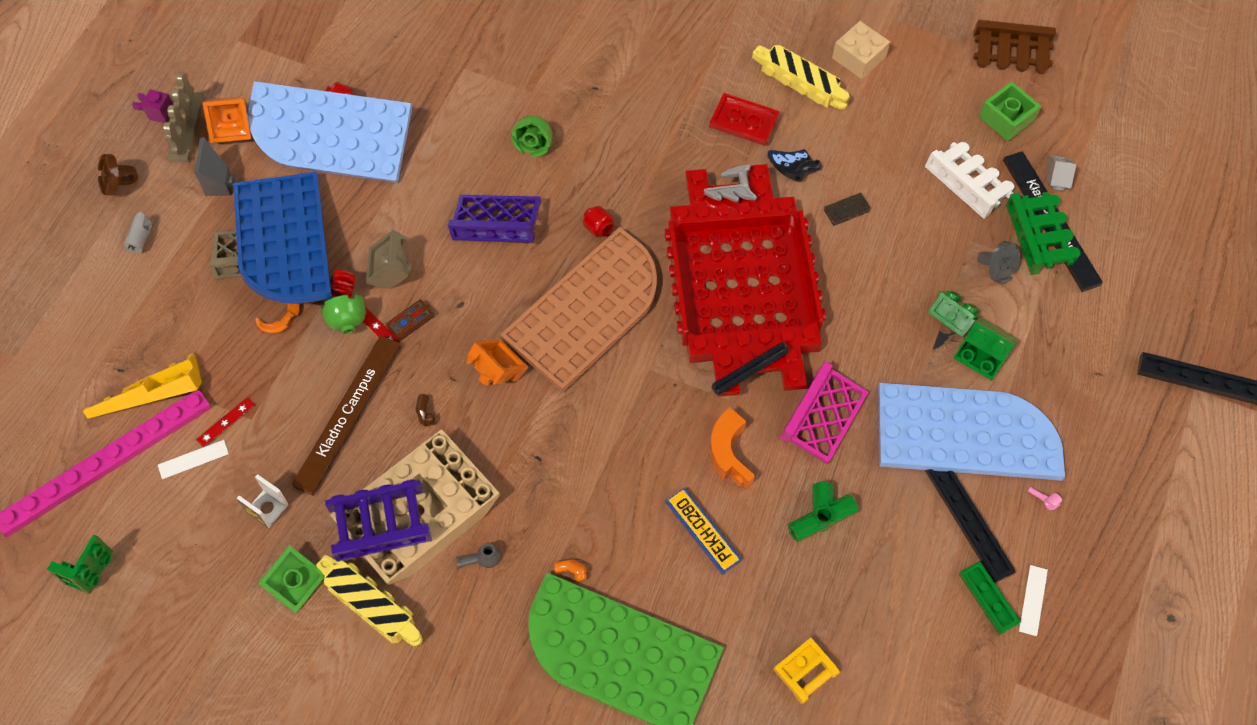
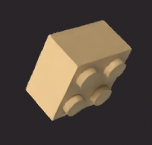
(860, 49)

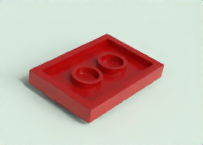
(744, 119)

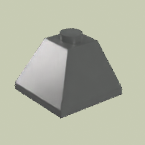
(212, 171)

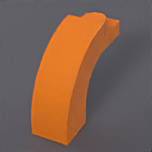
(725, 431)

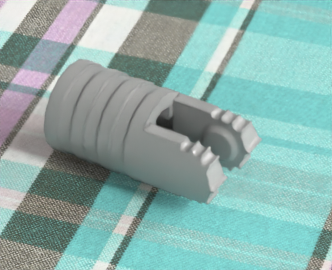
(137, 233)

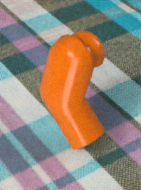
(573, 566)

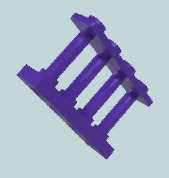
(393, 537)

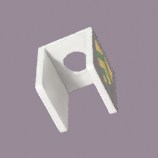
(269, 494)

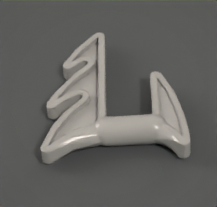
(730, 192)

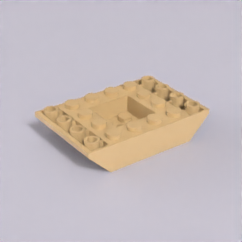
(453, 502)

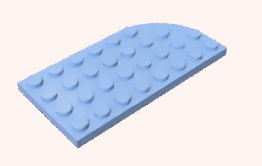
(330, 131)
(966, 432)

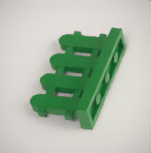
(1034, 242)

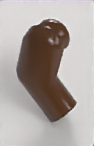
(421, 410)

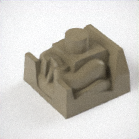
(388, 261)

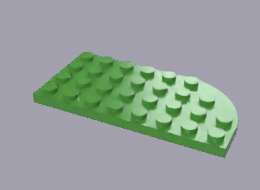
(620, 654)

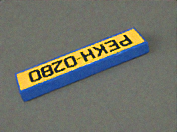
(703, 531)

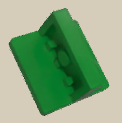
(954, 313)

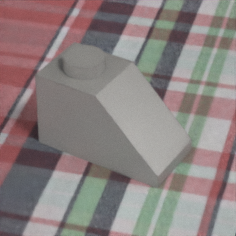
(1060, 172)

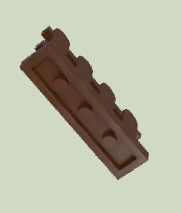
(1017, 35)

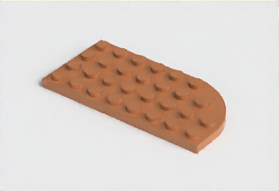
(586, 310)

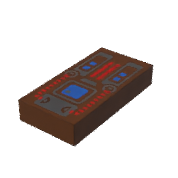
(410, 320)

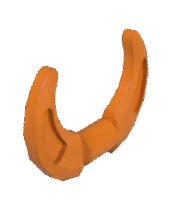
(279, 326)

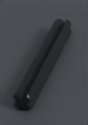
(749, 368)

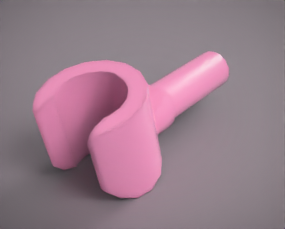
(1050, 502)

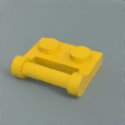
(802, 662)

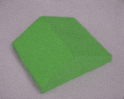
(291, 579)

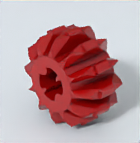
(342, 283)

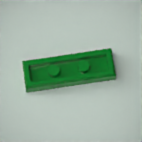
(989, 598)

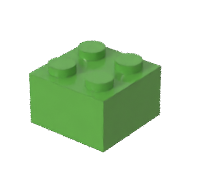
(1009, 111)

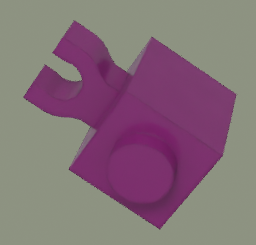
(155, 105)

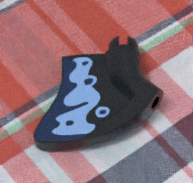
(793, 164)

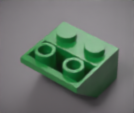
(985, 348)

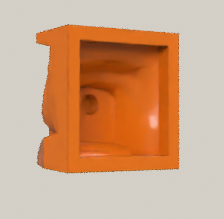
(227, 119)
(495, 362)

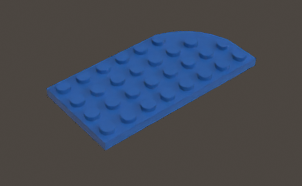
(282, 238)

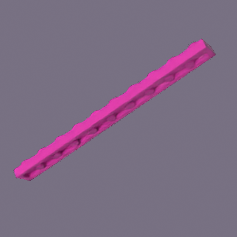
(102, 462)

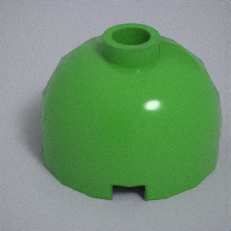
(532, 135)
(344, 313)

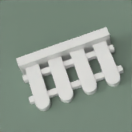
(962, 184)

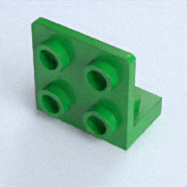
(87, 571)

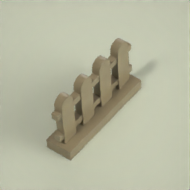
(183, 121)

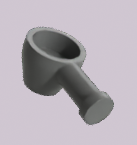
(484, 560)

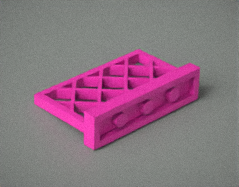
(806, 406)

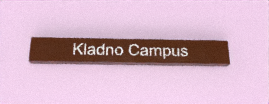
(346, 416)

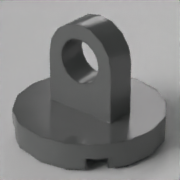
(1001, 261)

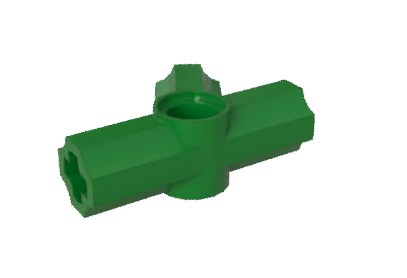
(822, 505)

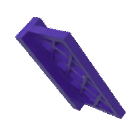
(494, 229)

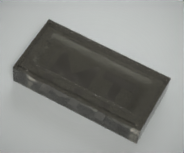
(847, 209)

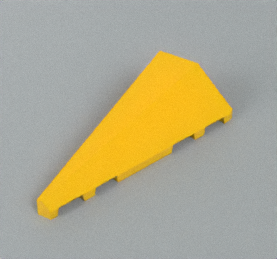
(169, 382)

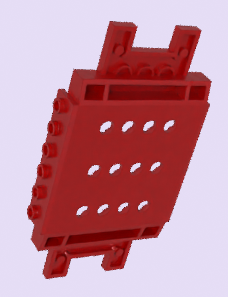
(790, 259)

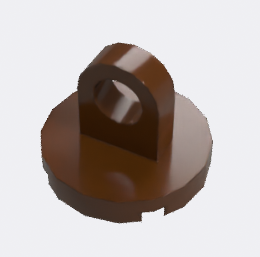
(113, 174)

